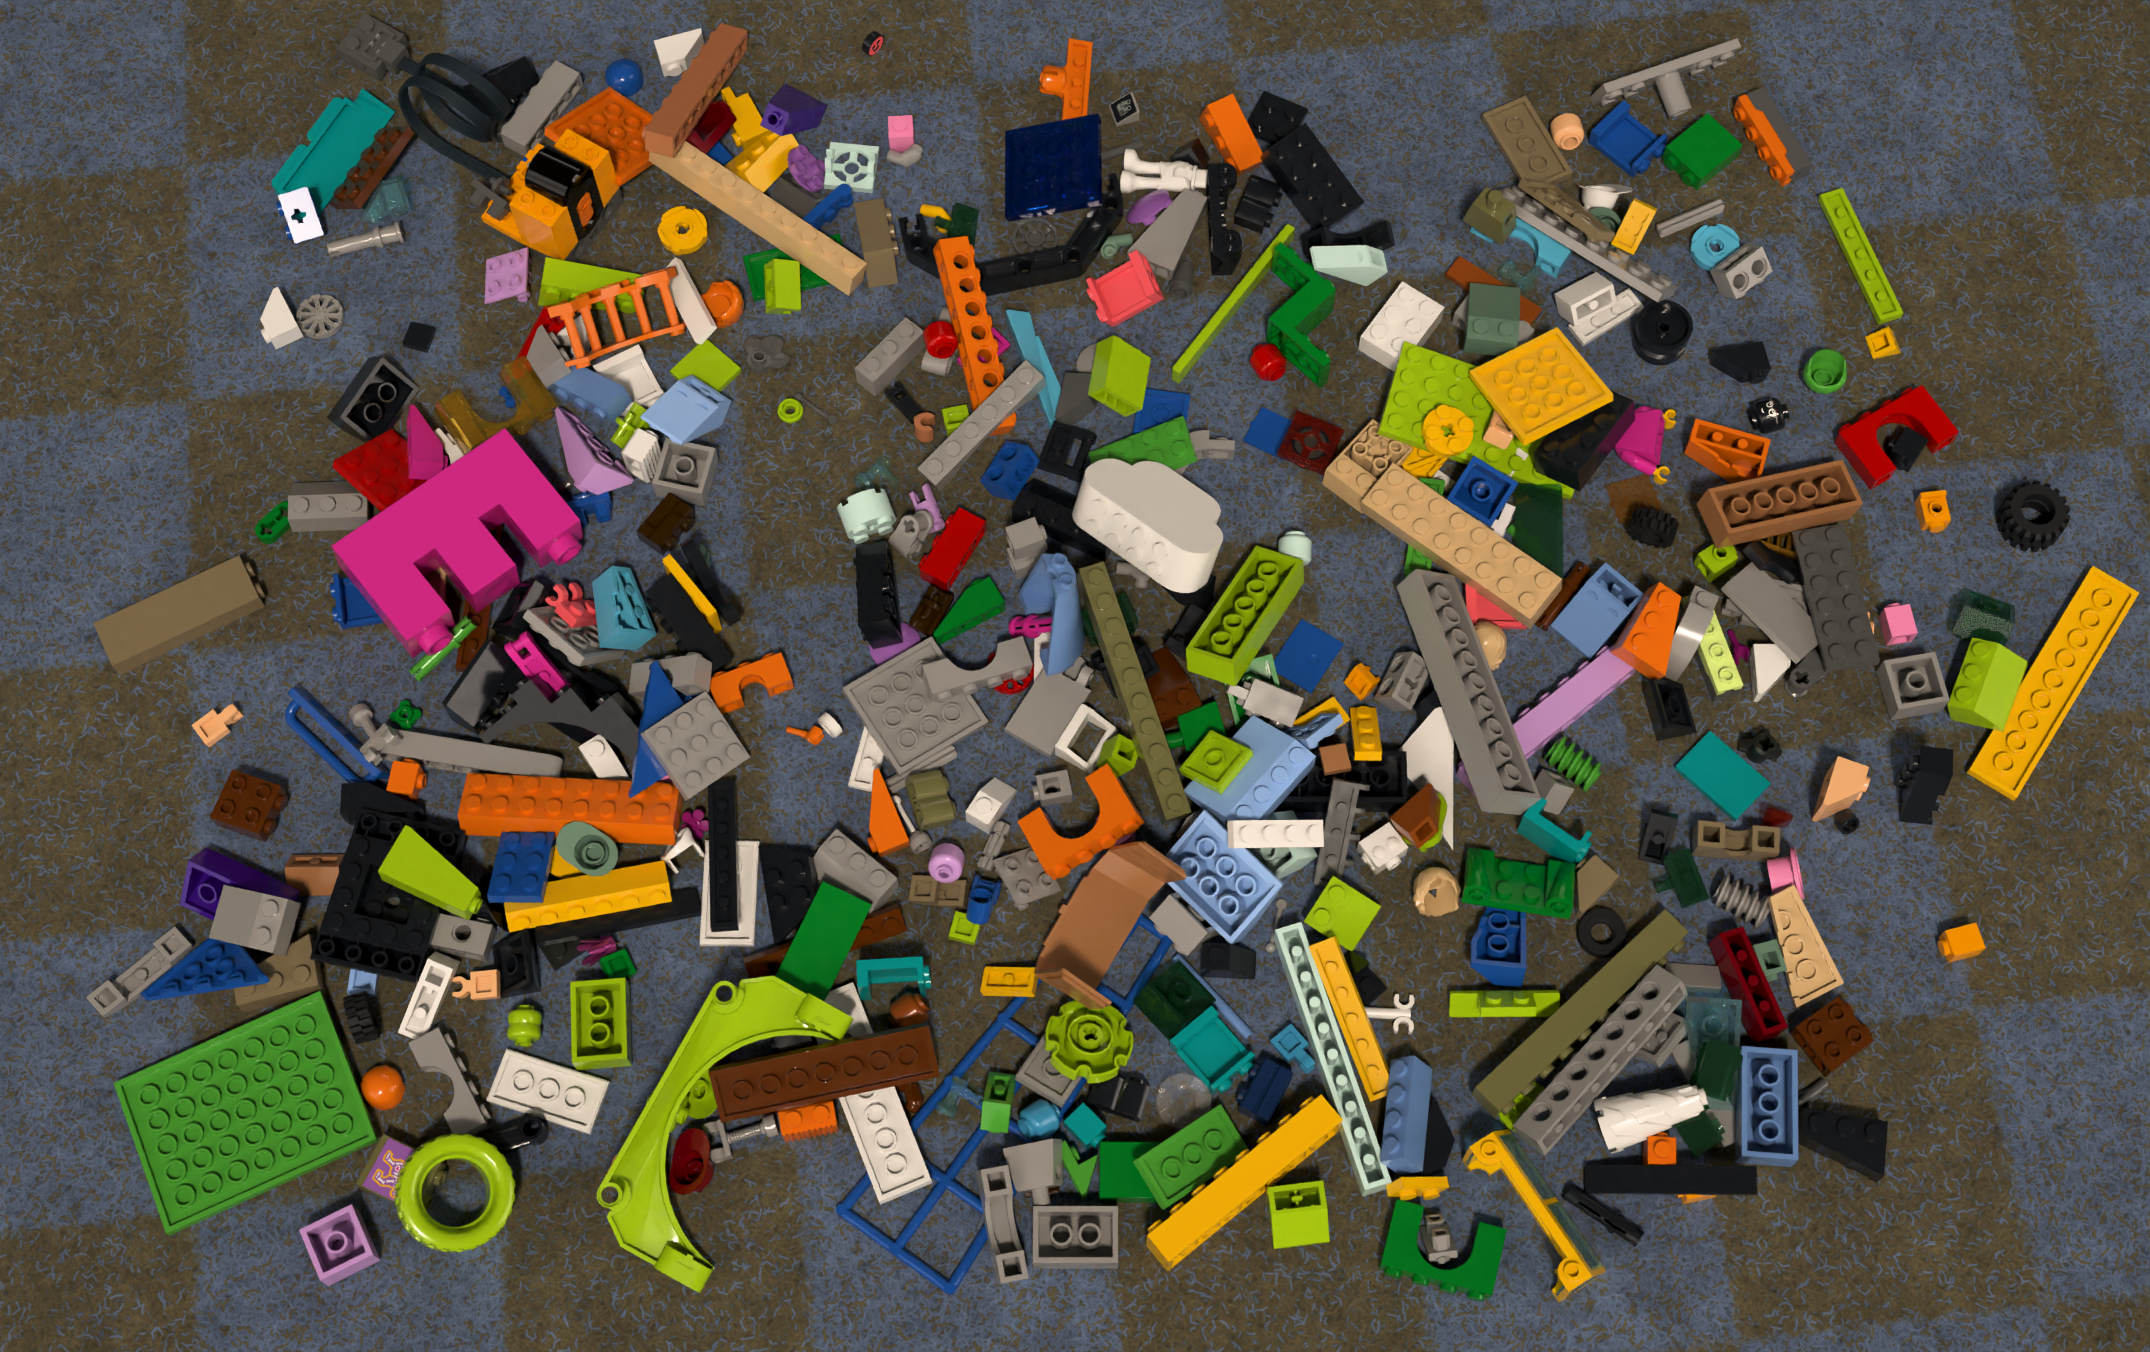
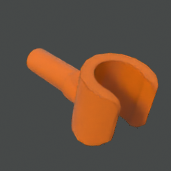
(814, 735)

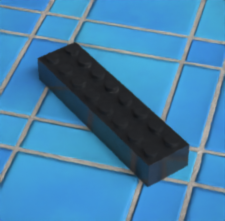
(1386, 780)

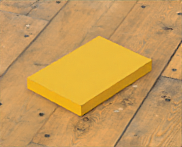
(698, 599)

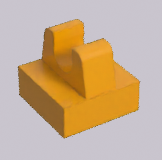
(1361, 681)

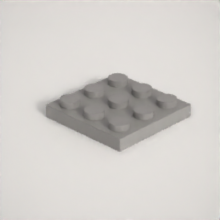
(577, 643)
(695, 745)

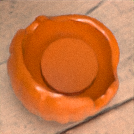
(724, 303)

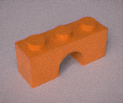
(769, 671)

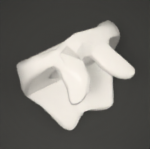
(684, 840)

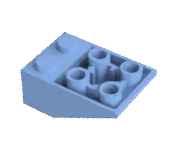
(1598, 611)

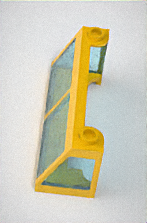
(1503, 1152)

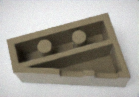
(876, 242)
(289, 976)

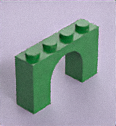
(1403, 1257)

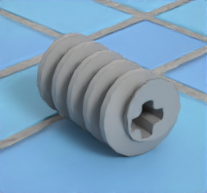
(1742, 901)

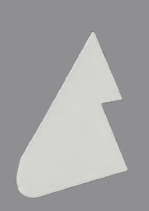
(1431, 761)

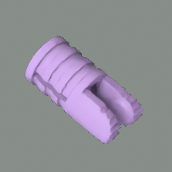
(929, 505)

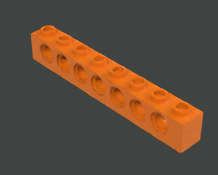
(960, 251)

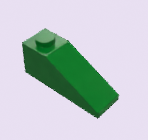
(974, 607)

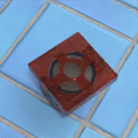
(1308, 443)

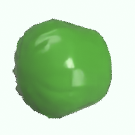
(1825, 371)

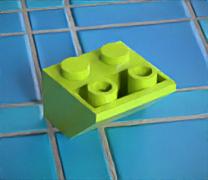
(1298, 1214)

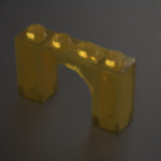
(531, 400)

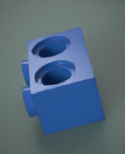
(1010, 470)

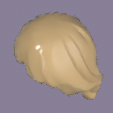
(1493, 642)
(1446, 896)

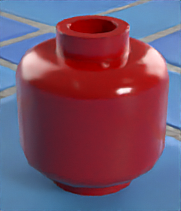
(940, 339)
(1268, 362)

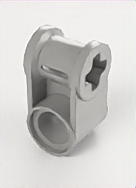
(911, 533)

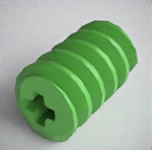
(1574, 763)

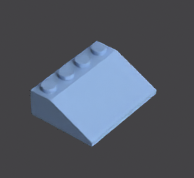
(1263, 782)
(1222, 882)

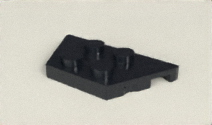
(789, 888)

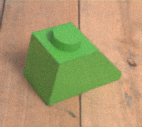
(998, 1102)

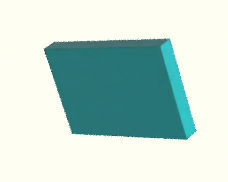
(1722, 776)

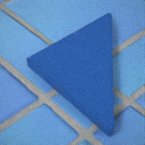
(658, 702)
(208, 968)

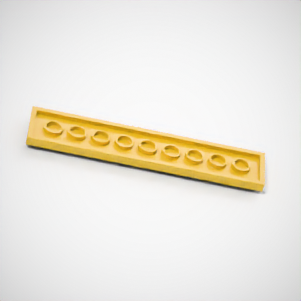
(2053, 682)

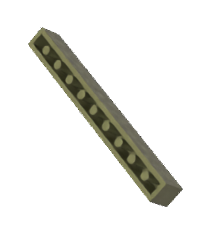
(1133, 693)
(1579, 1014)

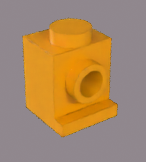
(1928, 519)

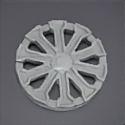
(320, 316)

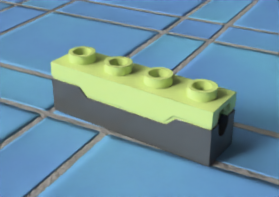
(1716, 662)

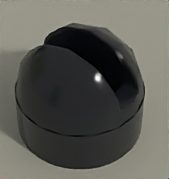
(1847, 816)

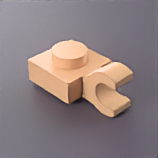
(214, 726)

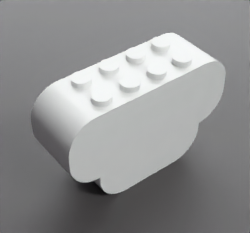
(1151, 520)

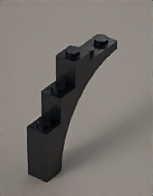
(537, 703)

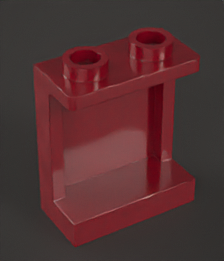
(711, 126)

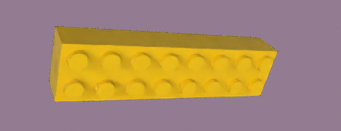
(1243, 1182)

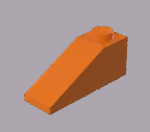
(884, 825)

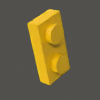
(1009, 981)
(1411, 1187)

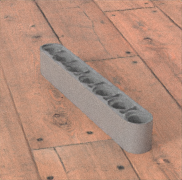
(470, 756)

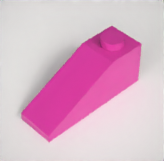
(424, 448)

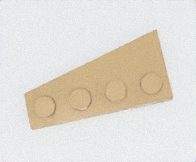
(1806, 957)

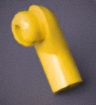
(933, 211)

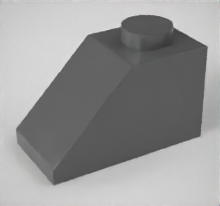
(1074, 398)

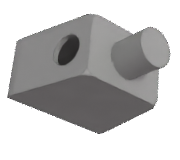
(1036, 1168)

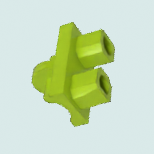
(629, 425)

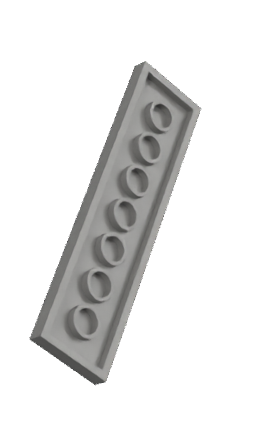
(1601, 254)

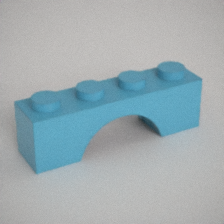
(1548, 252)

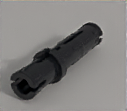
(1594, 1209)

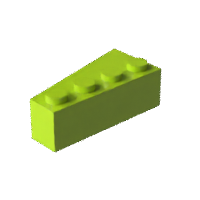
(567, 279)

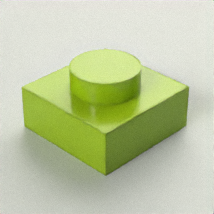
(963, 930)

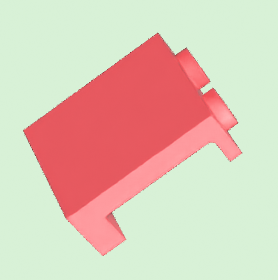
(1125, 290)
(1483, 610)

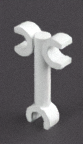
(1401, 1013)

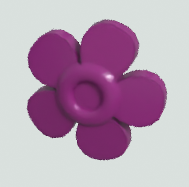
(695, 823)

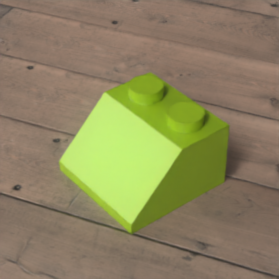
(1342, 913)

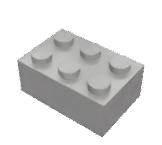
(1075, 1237)

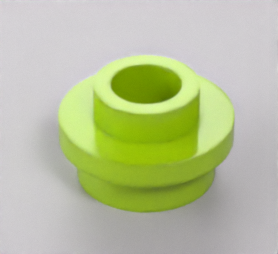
(790, 404)

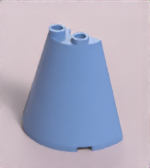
(1054, 590)

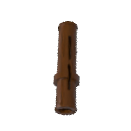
(1570, 587)

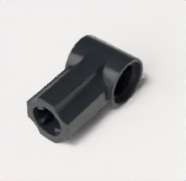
(516, 1135)

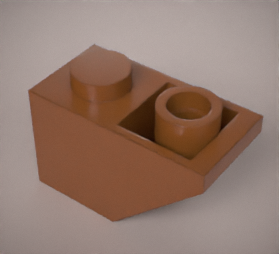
(1419, 817)

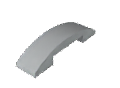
(127, 987)

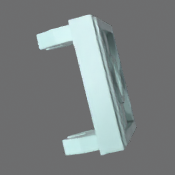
(836, 149)

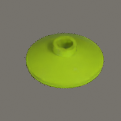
(701, 1098)

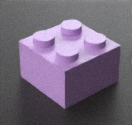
(339, 1245)

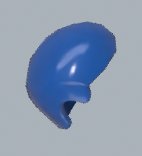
(624, 77)

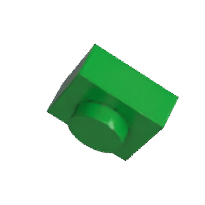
(617, 965)

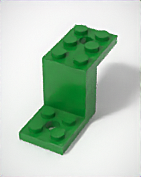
(1301, 314)

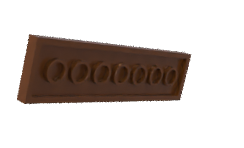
(824, 1072)

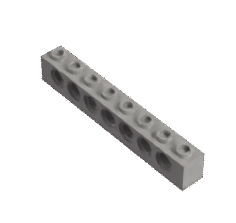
(1598, 1073)

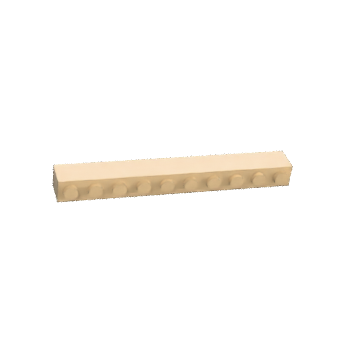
(764, 216)

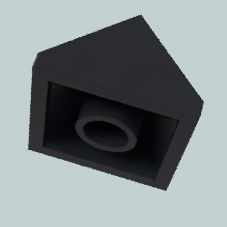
(1668, 709)
(517, 965)

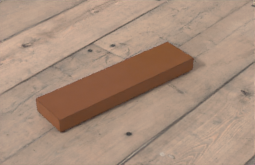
(1464, 273)

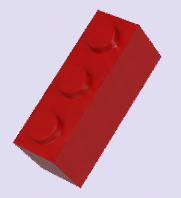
(952, 549)

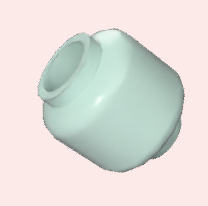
(1296, 545)

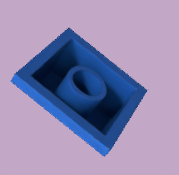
(1482, 491)

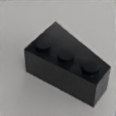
(1847, 1139)

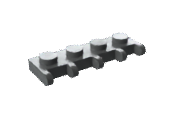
(1338, 829)

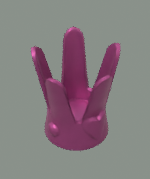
(598, 948)

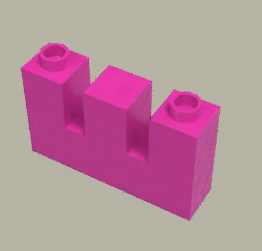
(450, 528)

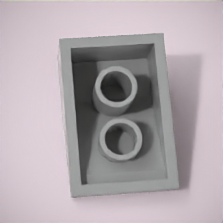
(254, 920)

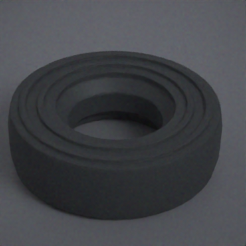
(1606, 917)

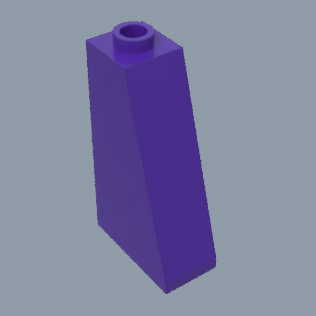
(792, 112)

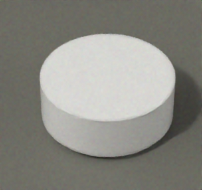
(830, 725)

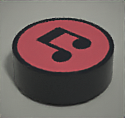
(872, 43)

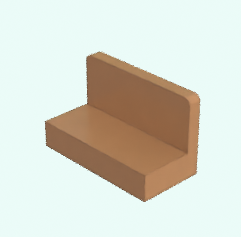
(313, 873)

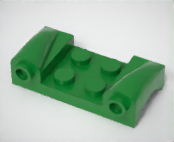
(1518, 884)

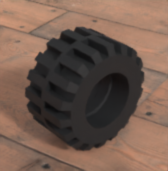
(2024, 532)

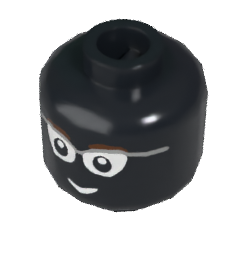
(1769, 415)

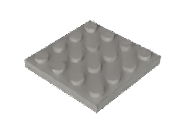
(900, 714)

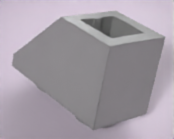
(546, 358)

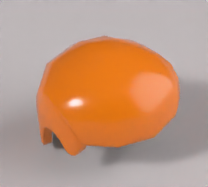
(382, 1087)

